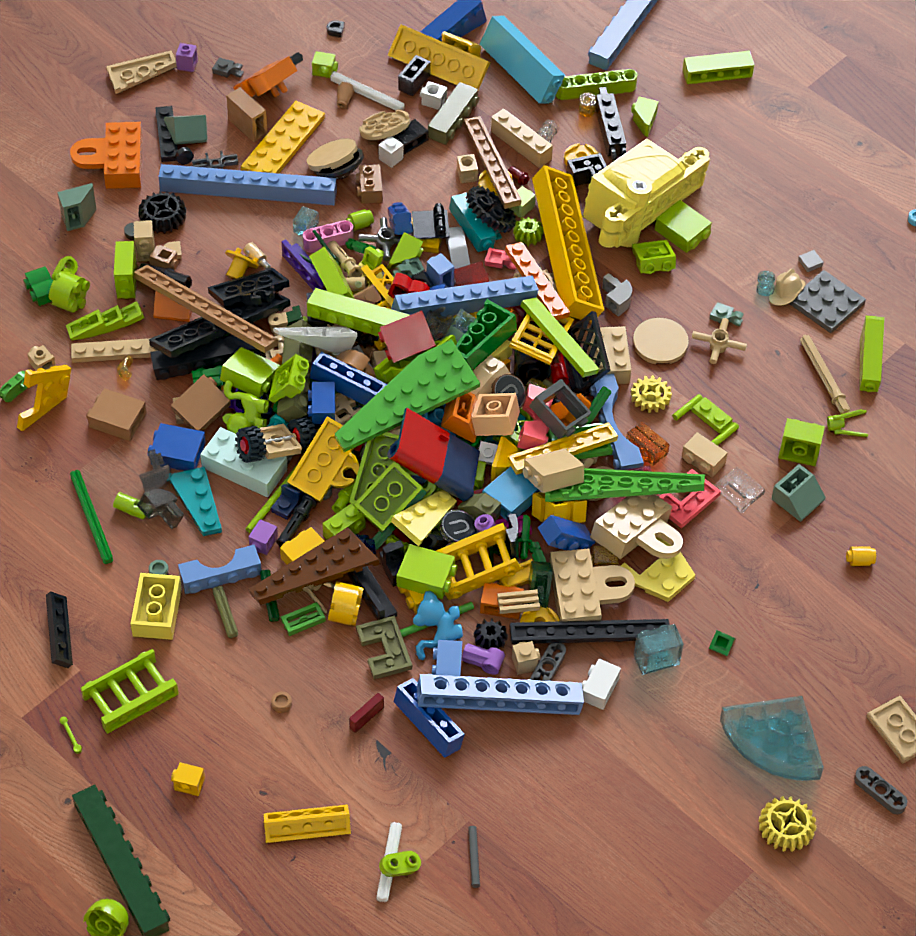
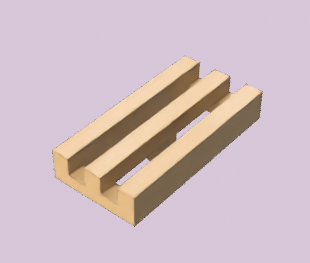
(517, 599)

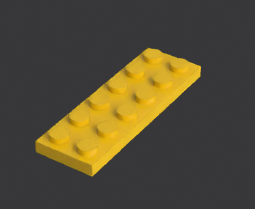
(446, 60)
(284, 139)

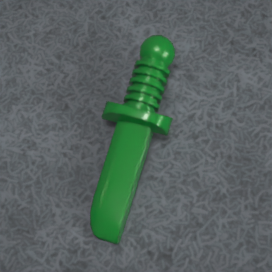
(525, 537)

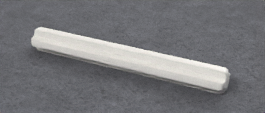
(369, 92)

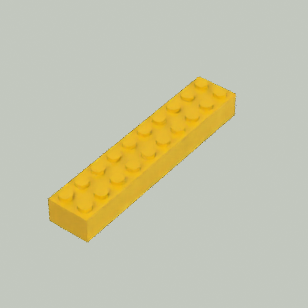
(567, 242)

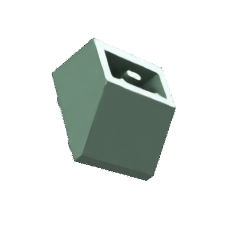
(77, 206)
(798, 493)

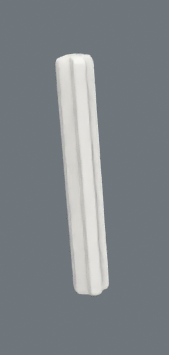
(391, 847)

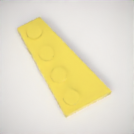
(424, 516)

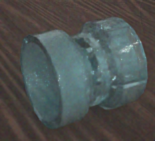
(766, 283)

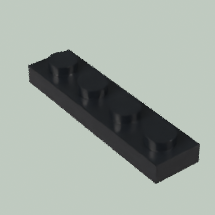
(167, 146)
(59, 629)

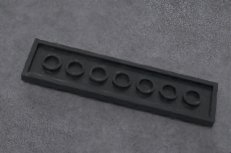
(202, 331)

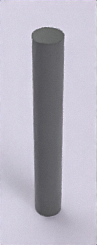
(474, 859)

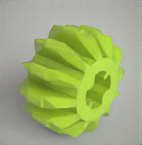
(528, 231)

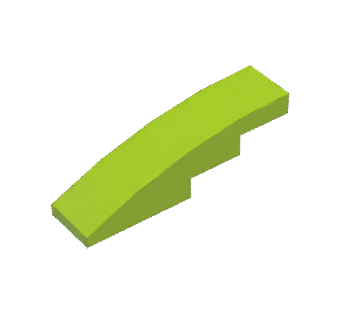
(101, 323)

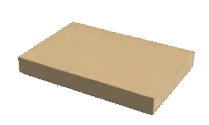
(897, 727)

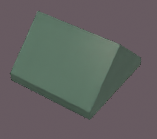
(187, 128)

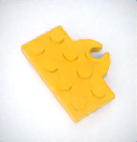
(324, 463)

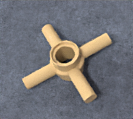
(719, 341)

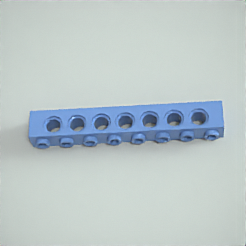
(499, 694)

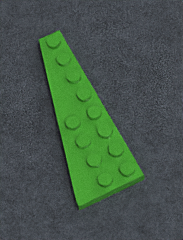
(622, 483)

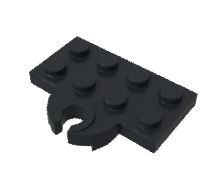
(249, 288)

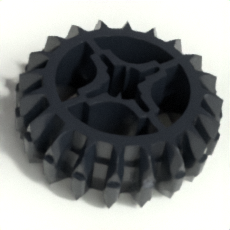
(161, 208)

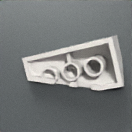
(327, 338)

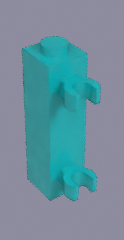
(478, 233)

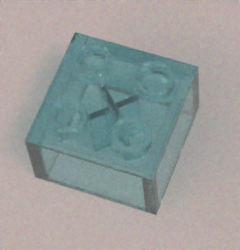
(658, 649)

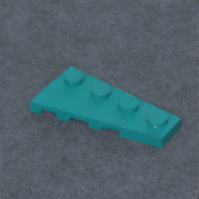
(197, 498)

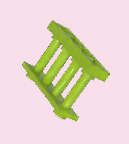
(138, 706)

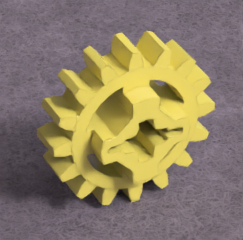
(651, 394)

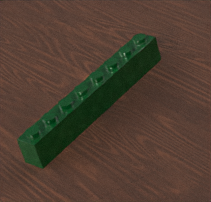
(120, 862)

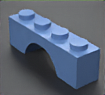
(199, 577)

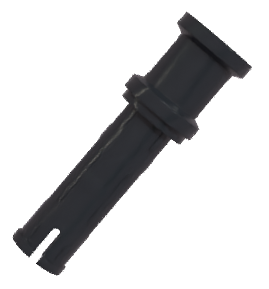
(300, 514)

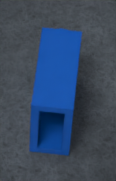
(178, 446)

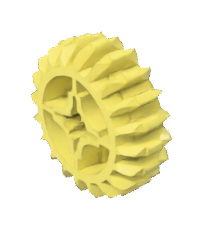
(779, 814)

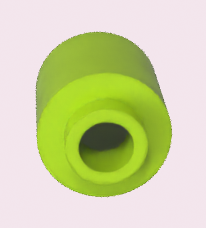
(361, 219)

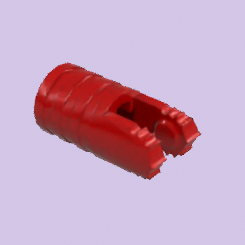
(559, 371)

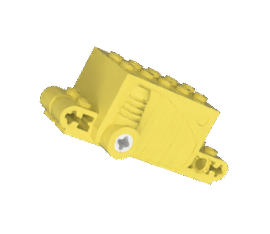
(639, 189)

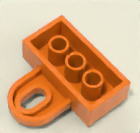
(116, 153)

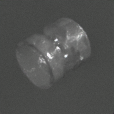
(548, 130)

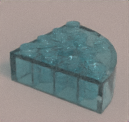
(775, 737)

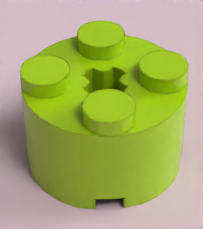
(69, 291)

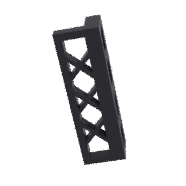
(373, 594)

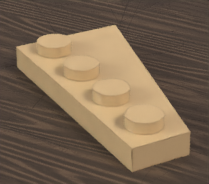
(136, 71)

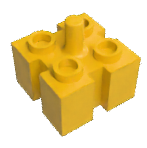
(571, 510)

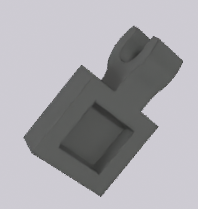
(226, 67)

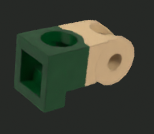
(285, 319)

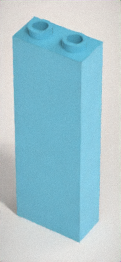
(522, 59)

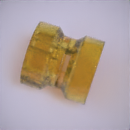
(587, 104)

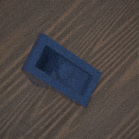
(288, 500)

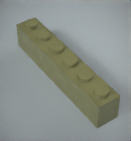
(297, 406)

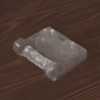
(743, 485)

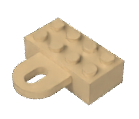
(635, 523)
(582, 588)

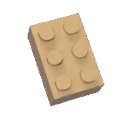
(617, 353)

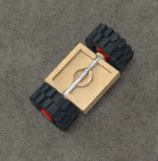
(274, 440)

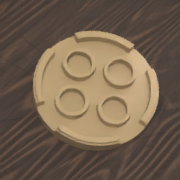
(384, 125)
(332, 154)
(660, 341)

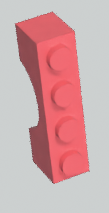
(533, 432)

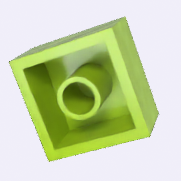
(801, 442)

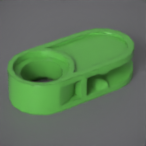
(13, 387)

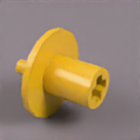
(239, 263)

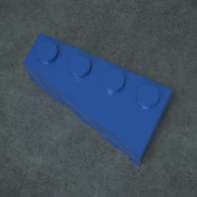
(457, 19)

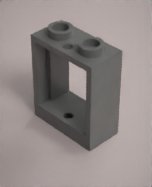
(569, 400)

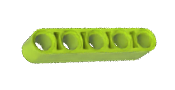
(614, 81)

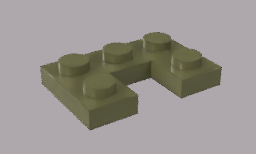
(396, 657)

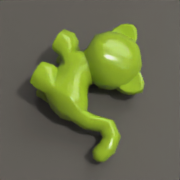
(252, 406)

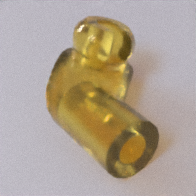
(122, 368)

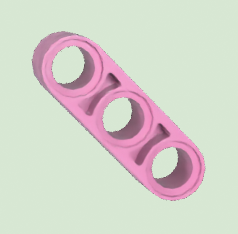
(336, 231)

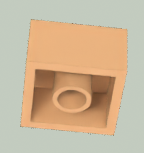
(495, 414)

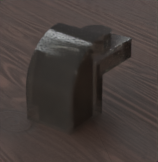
(159, 476)
(161, 503)

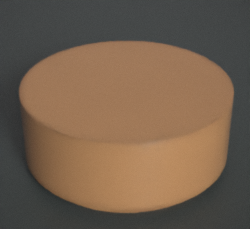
(281, 702)

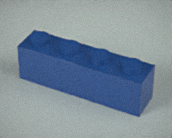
(347, 379)
(429, 720)

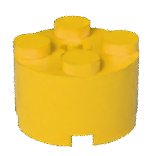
(345, 603)

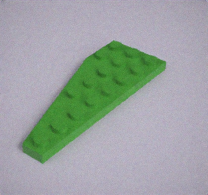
(421, 386)

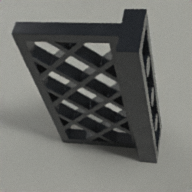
(577, 382)

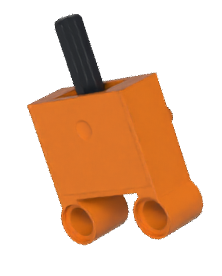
(271, 75)

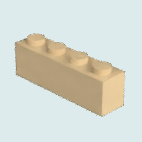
(521, 138)

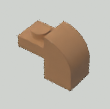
(357, 360)

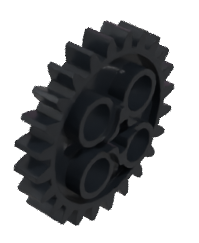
(490, 209)

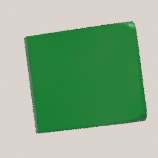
(722, 643)

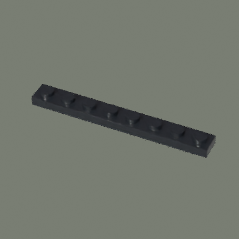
(581, 631)

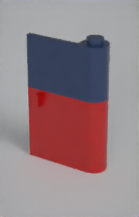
(435, 455)

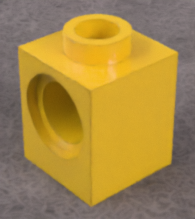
(188, 779)

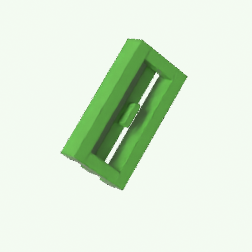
(305, 621)

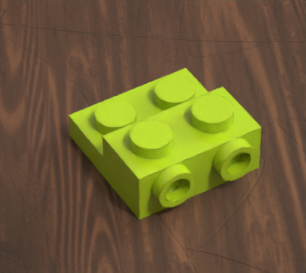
(654, 256)
(289, 378)

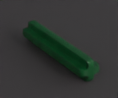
(272, 607)

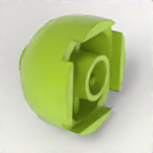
(106, 918)

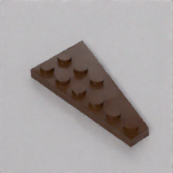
(318, 566)

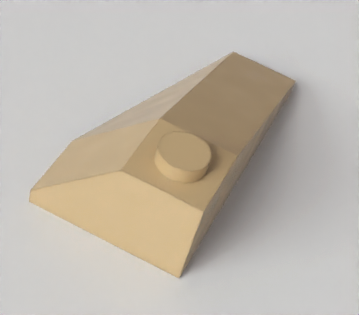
(486, 374)

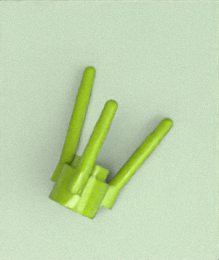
(837, 422)

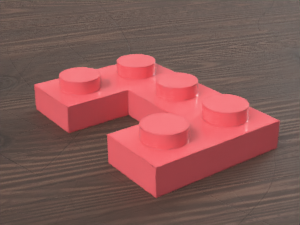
(692, 505)

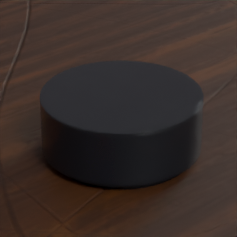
(184, 156)

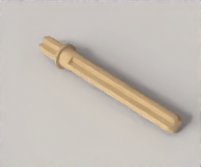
(837, 397)

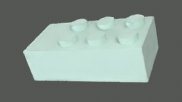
(222, 459)

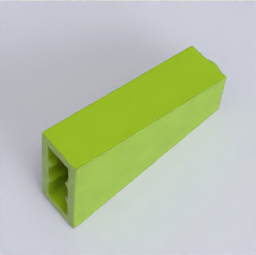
(330, 273)
(871, 353)

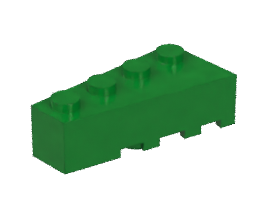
(486, 333)

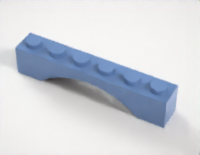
(625, 453)

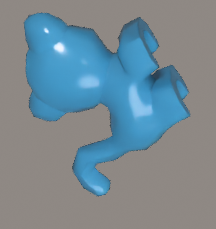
(432, 613)

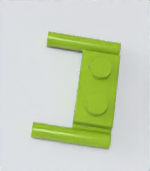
(711, 415)

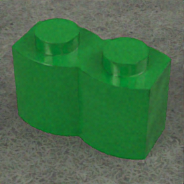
(39, 283)

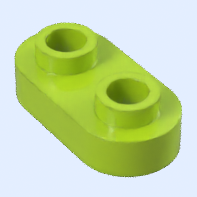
(71, 264)
(401, 862)

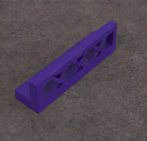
(303, 268)

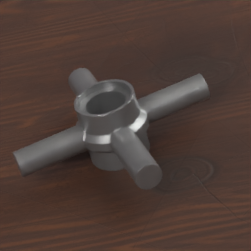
(384, 238)

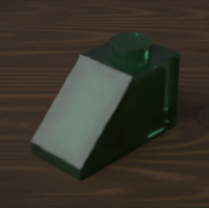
(540, 580)

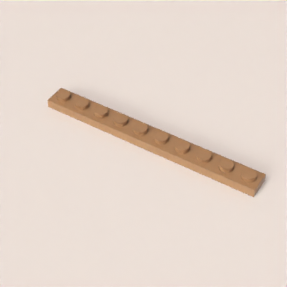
(206, 308)

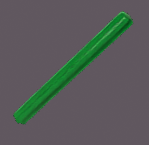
(91, 517)

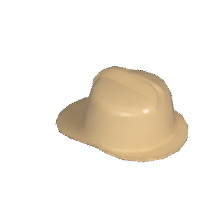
(787, 288)

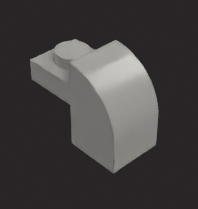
(618, 294)

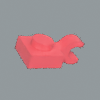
(498, 258)

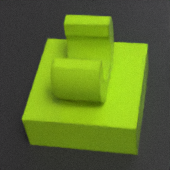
(372, 257)

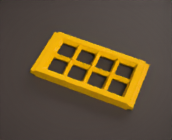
(532, 350)

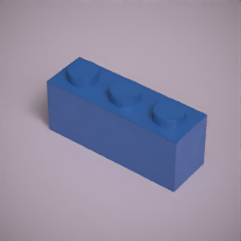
(565, 534)

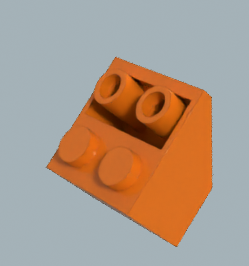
(458, 416)

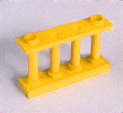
(480, 543)

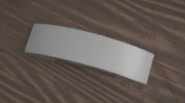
(457, 248)

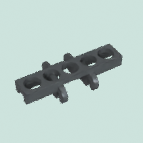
(221, 163)

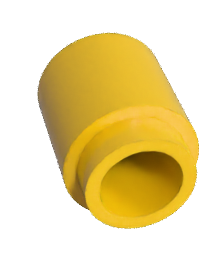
(861, 556)

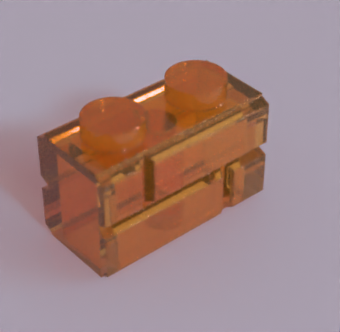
(649, 442)

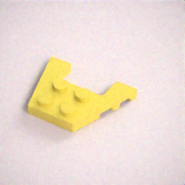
(665, 576)

